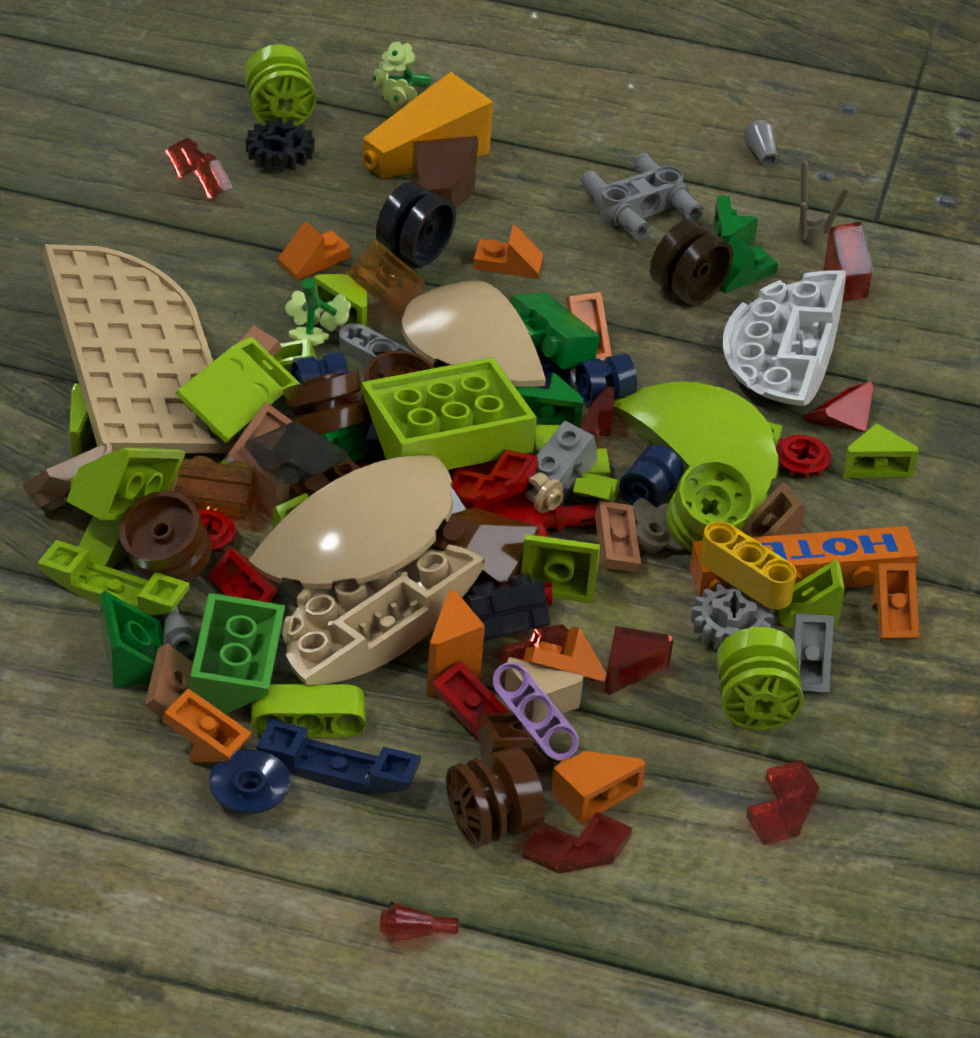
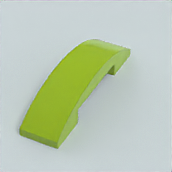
(74, 571)

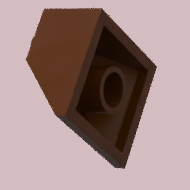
(446, 167)
(490, 536)

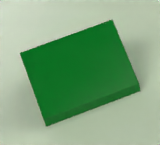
(129, 641)

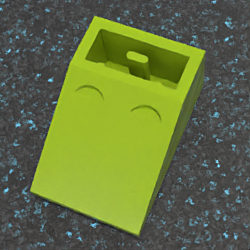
(235, 388)

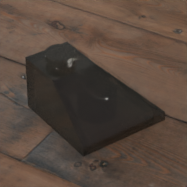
(294, 453)

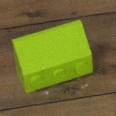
(121, 477)

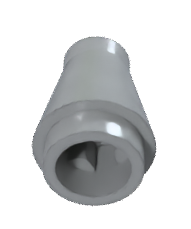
(761, 140)

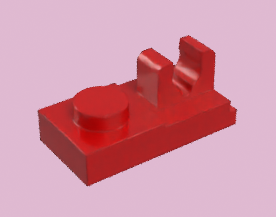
(466, 696)

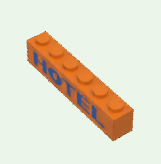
(855, 550)

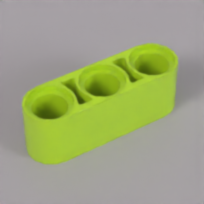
(321, 708)

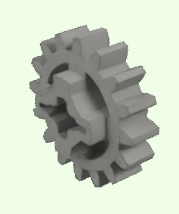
(726, 612)

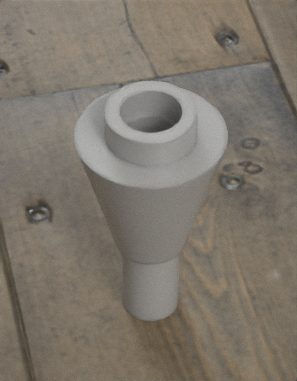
(180, 633)

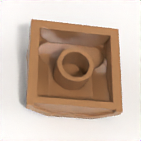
(53, 484)

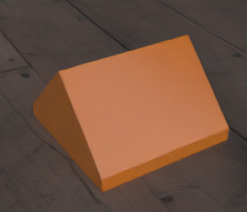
(455, 638)

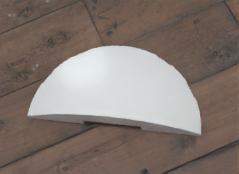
(786, 337)

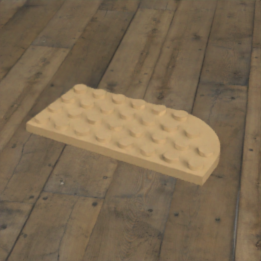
(131, 348)

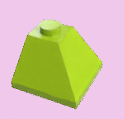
(566, 563)

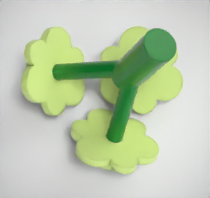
(398, 88)
(306, 309)

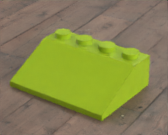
(451, 412)

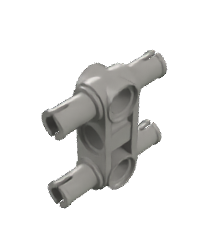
(641, 196)

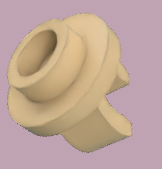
(546, 493)

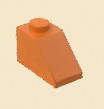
(596, 782)

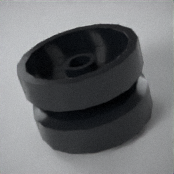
(416, 223)

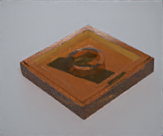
(385, 277)

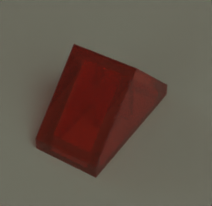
(636, 656)

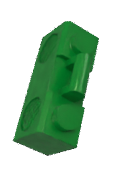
(556, 330)

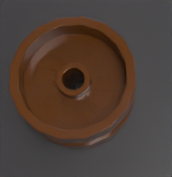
(325, 399)
(165, 536)

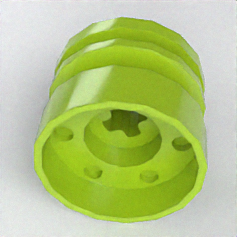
(279, 85)
(708, 494)
(759, 678)

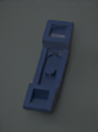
(338, 765)

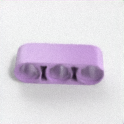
(517, 703)

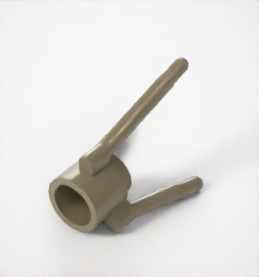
(811, 222)

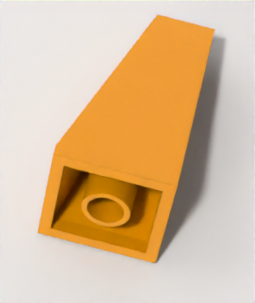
(441, 112)

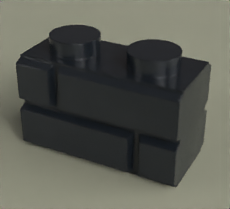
(509, 606)

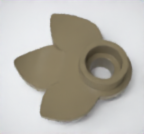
(653, 527)

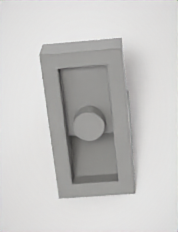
(814, 648)

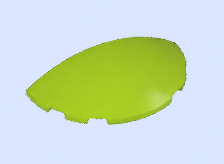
(704, 424)

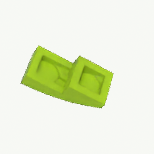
(596, 487)

